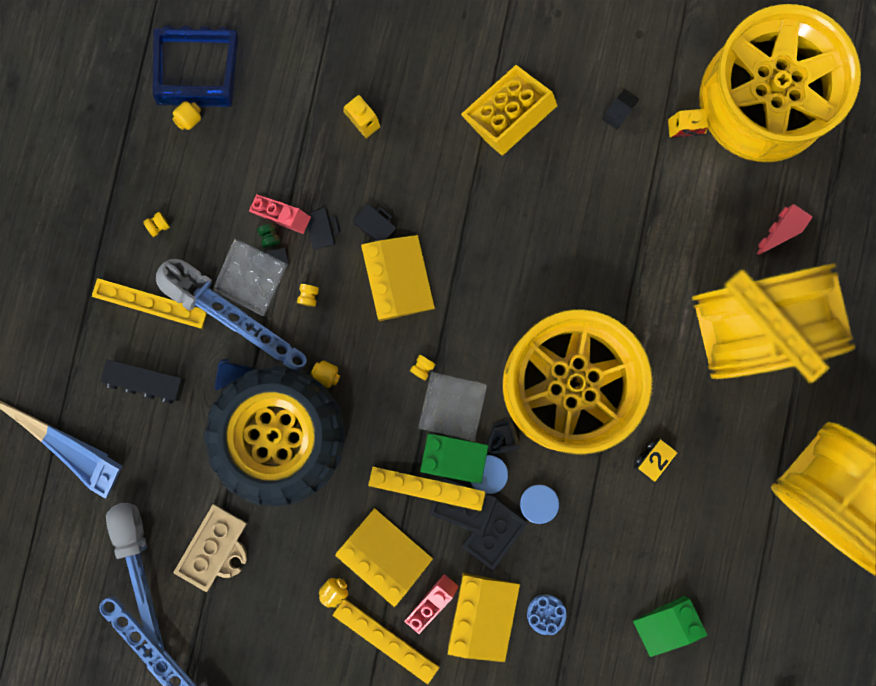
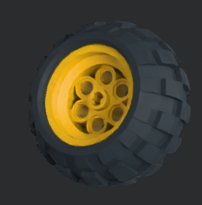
(309, 461)

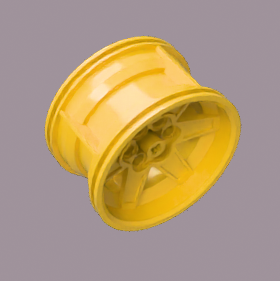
(828, 58)
(806, 299)
(629, 364)
(836, 491)

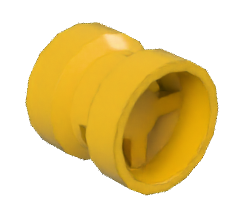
(160, 222)
(307, 295)
(422, 367)

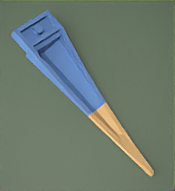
(87, 462)

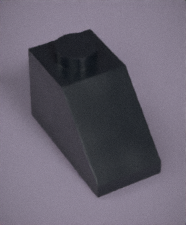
(620, 109)

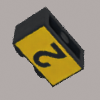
(655, 459)

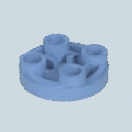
(494, 476)
(539, 504)
(546, 614)

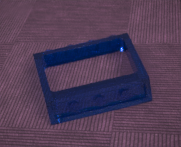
(201, 95)

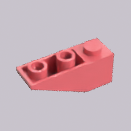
(280, 213)
(791, 223)
(432, 604)

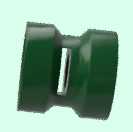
(268, 235)

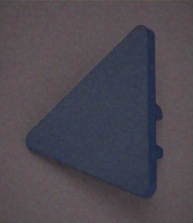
(228, 372)

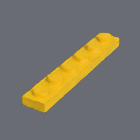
(148, 303)
(776, 326)
(427, 489)
(386, 641)

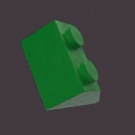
(454, 458)
(670, 627)

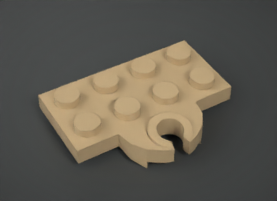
(213, 549)

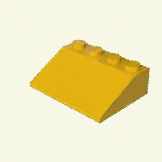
(510, 109)
(397, 277)
(384, 557)
(483, 618)

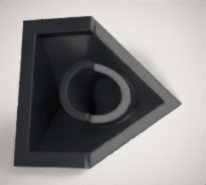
(502, 437)

